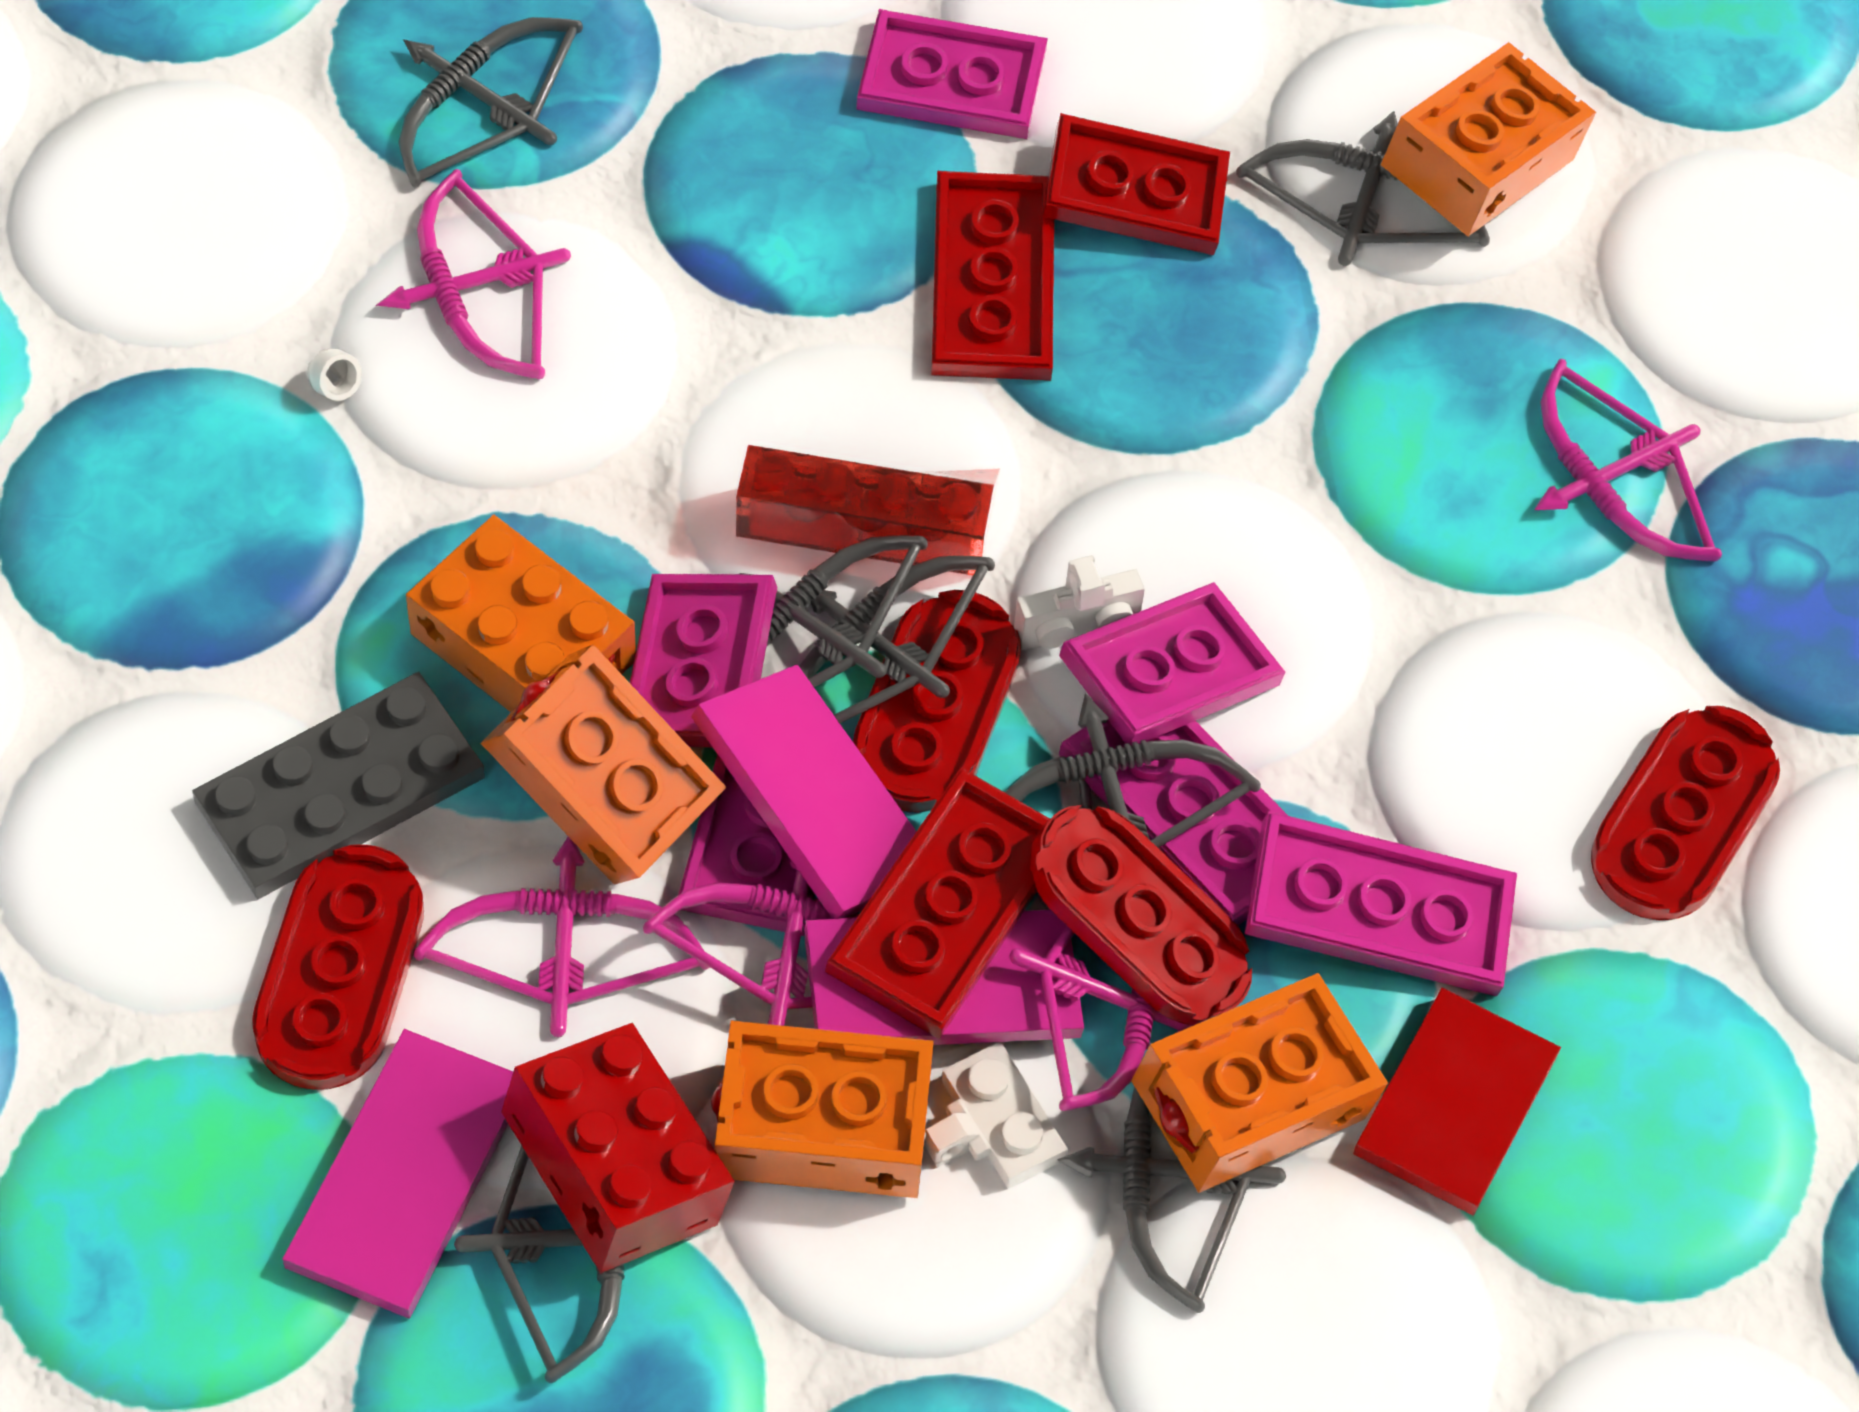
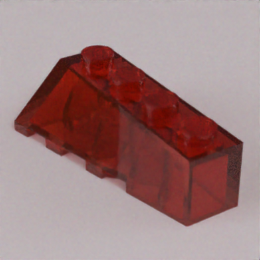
(843, 502)

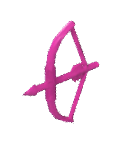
(508, 268)
(1644, 453)
(561, 970)
(780, 974)
(1074, 982)

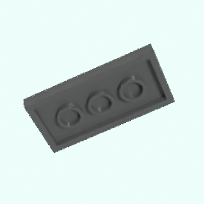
(338, 784)

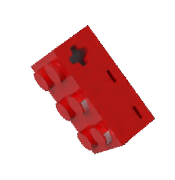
(616, 1147)

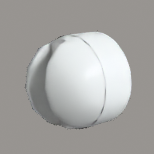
(343, 366)

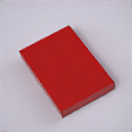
(1136, 184)
(1457, 1101)

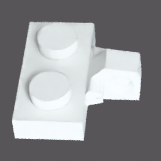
(1079, 606)
(994, 1119)

